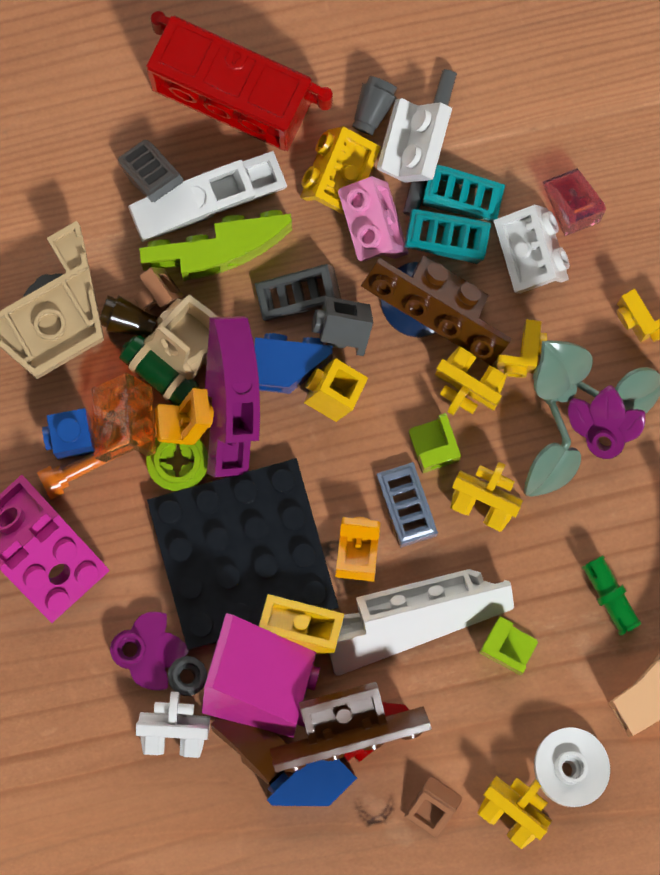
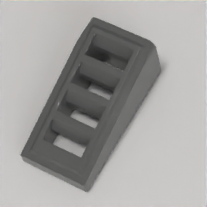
(149, 170)
(310, 275)

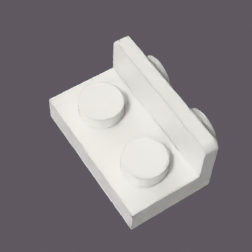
(414, 140)
(532, 248)

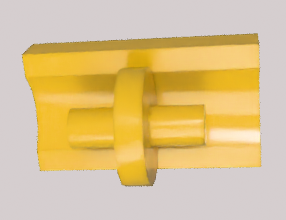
(455, 373)
(501, 503)
(519, 803)

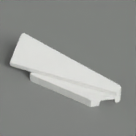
(415, 615)

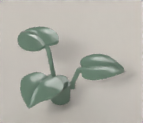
(556, 379)

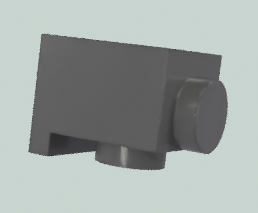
(344, 324)

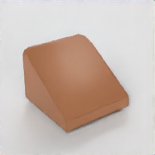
(433, 807)

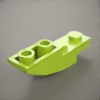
(235, 244)

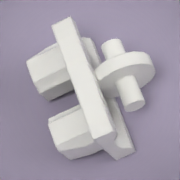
(173, 721)

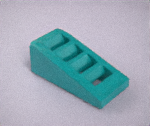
(467, 180)
(465, 225)

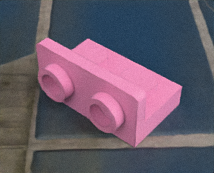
(372, 219)

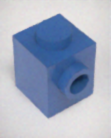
(69, 434)

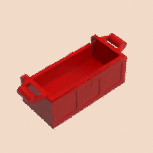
(231, 82)

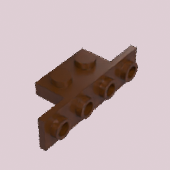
(440, 303)
(345, 724)

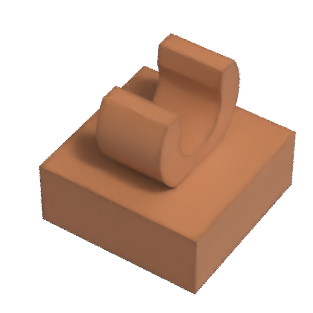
(159, 289)

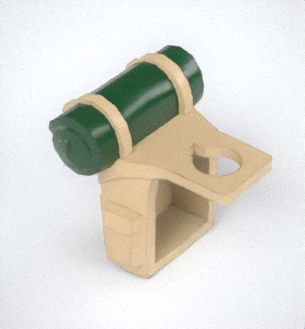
(173, 351)

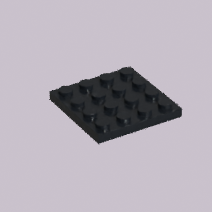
(236, 545)

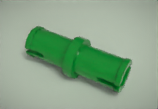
(611, 595)

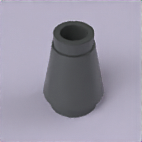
(373, 104)

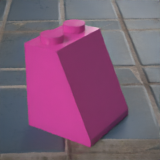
(258, 678)

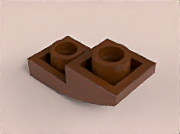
(252, 745)

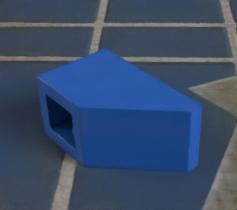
(288, 364)
(313, 785)

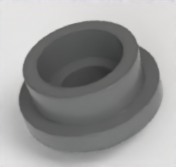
(198, 670)

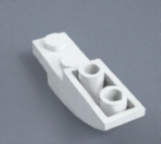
(208, 195)

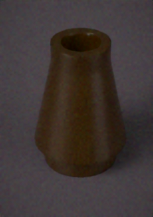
(126, 318)

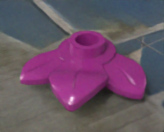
(606, 418)
(154, 653)

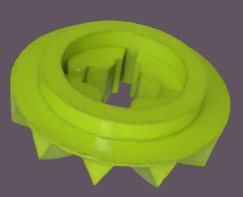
(190, 473)

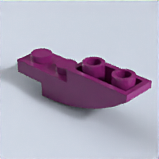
(235, 395)

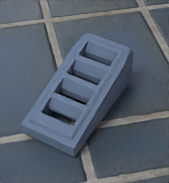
(418, 534)

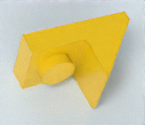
(302, 623)

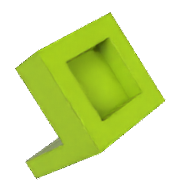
(435, 444)
(508, 646)

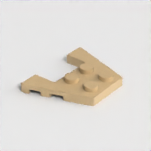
(58, 317)

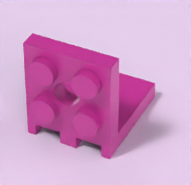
(39, 542)

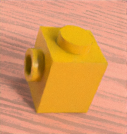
(334, 389)

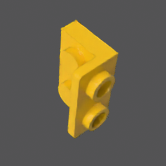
(340, 161)

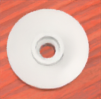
(588, 764)

